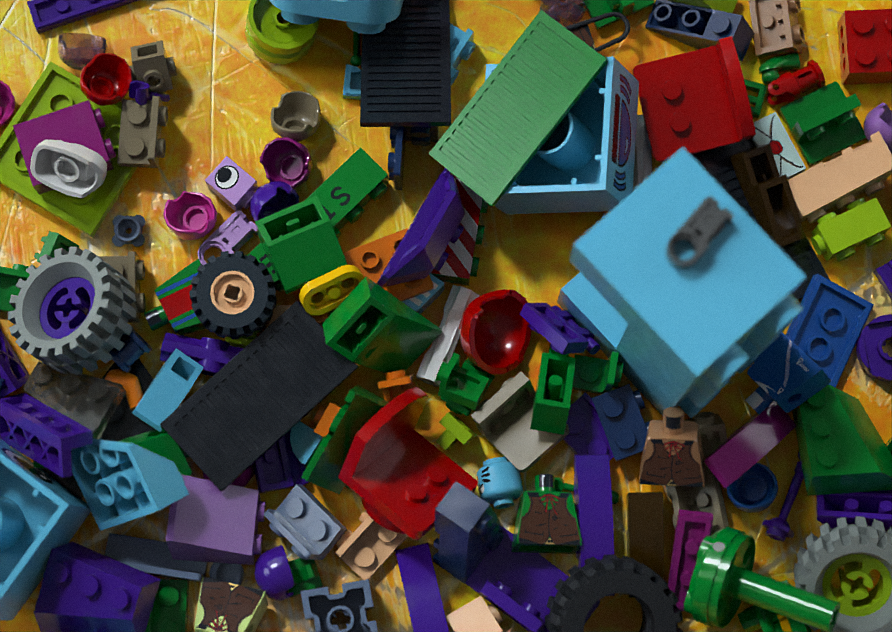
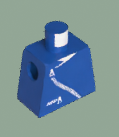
(784, 376)

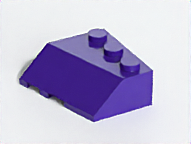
(93, 593)

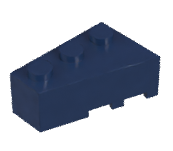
(466, 532)

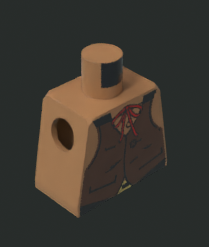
(673, 452)

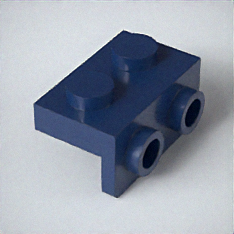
(622, 421)

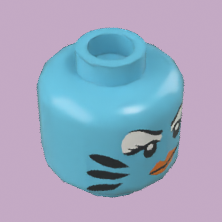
(499, 482)

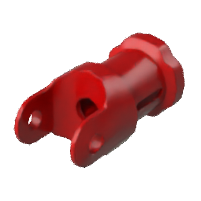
(794, 84)

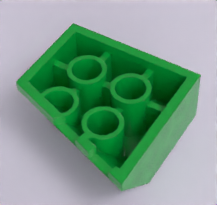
(840, 445)
(334, 447)

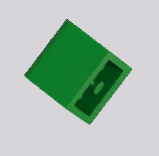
(300, 243)

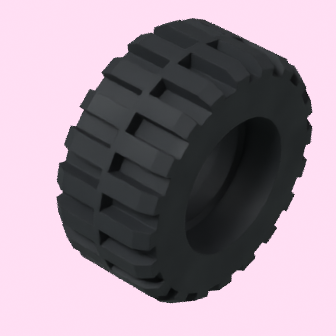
(607, 577)

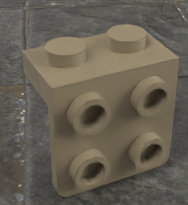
(507, 423)

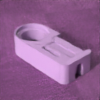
(229, 235)

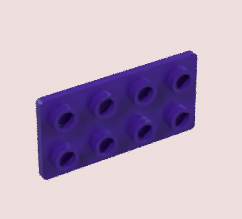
(518, 584)

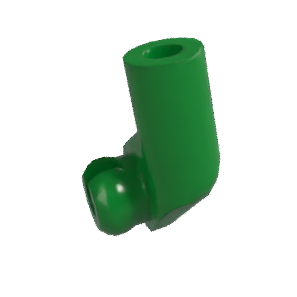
(770, 69)

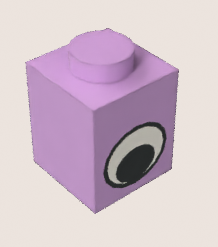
(232, 184)

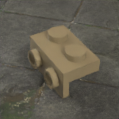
(700, 499)

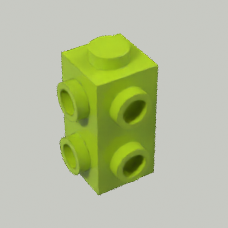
(842, 233)

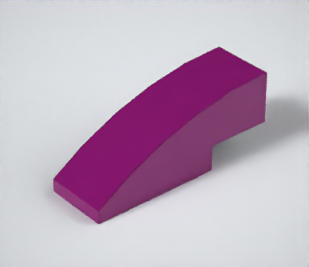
(749, 444)

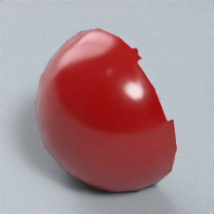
(495, 332)

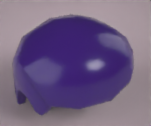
(272, 199)
(274, 574)

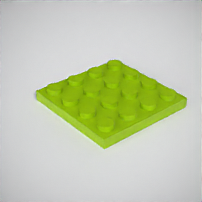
(51, 93)

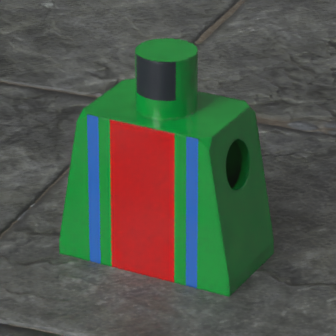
(176, 303)

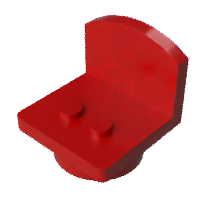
(695, 100)
(400, 470)

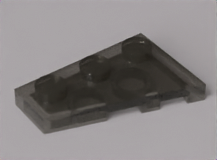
(79, 397)

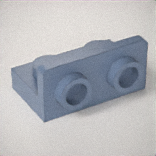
(305, 524)

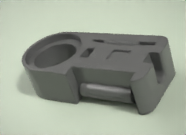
(699, 231)

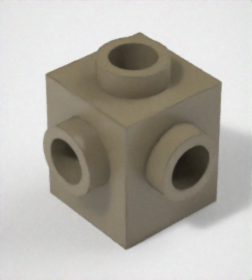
(153, 66)

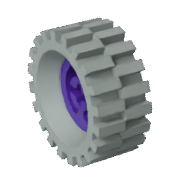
(75, 285)

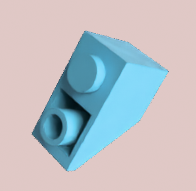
(167, 389)

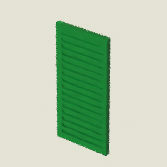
(518, 107)

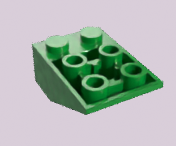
(378, 329)

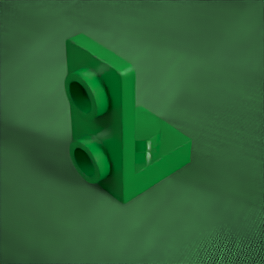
(597, 374)

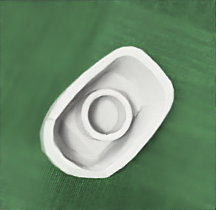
(68, 167)

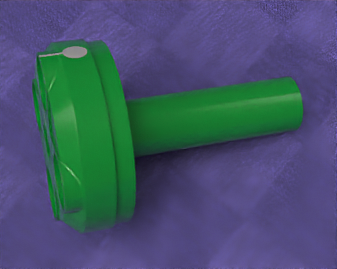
(726, 579)

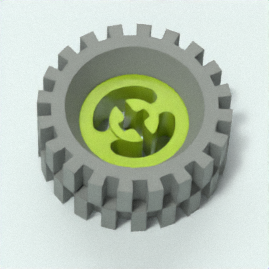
(859, 551)

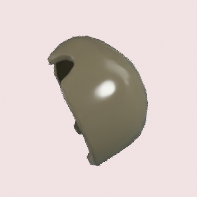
(296, 115)

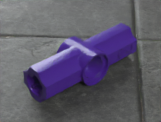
(208, 352)

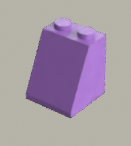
(215, 523)

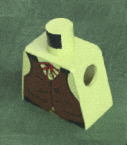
(228, 607)

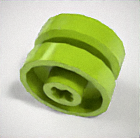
(274, 37)

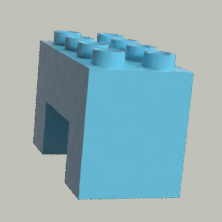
(674, 326)

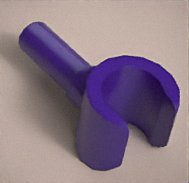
(141, 93)

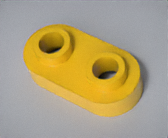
(330, 288)

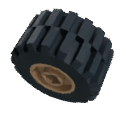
(233, 295)

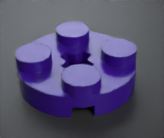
(869, 348)

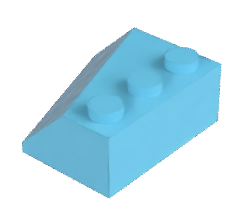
(124, 481)

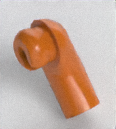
(130, 383)

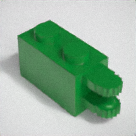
(553, 392)

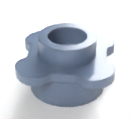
(122, 223)

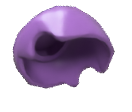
(879, 120)

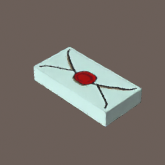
(771, 131)

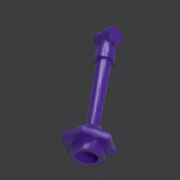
(778, 527)

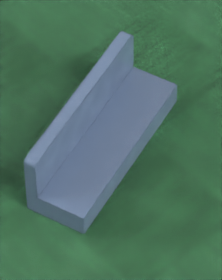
(153, 558)

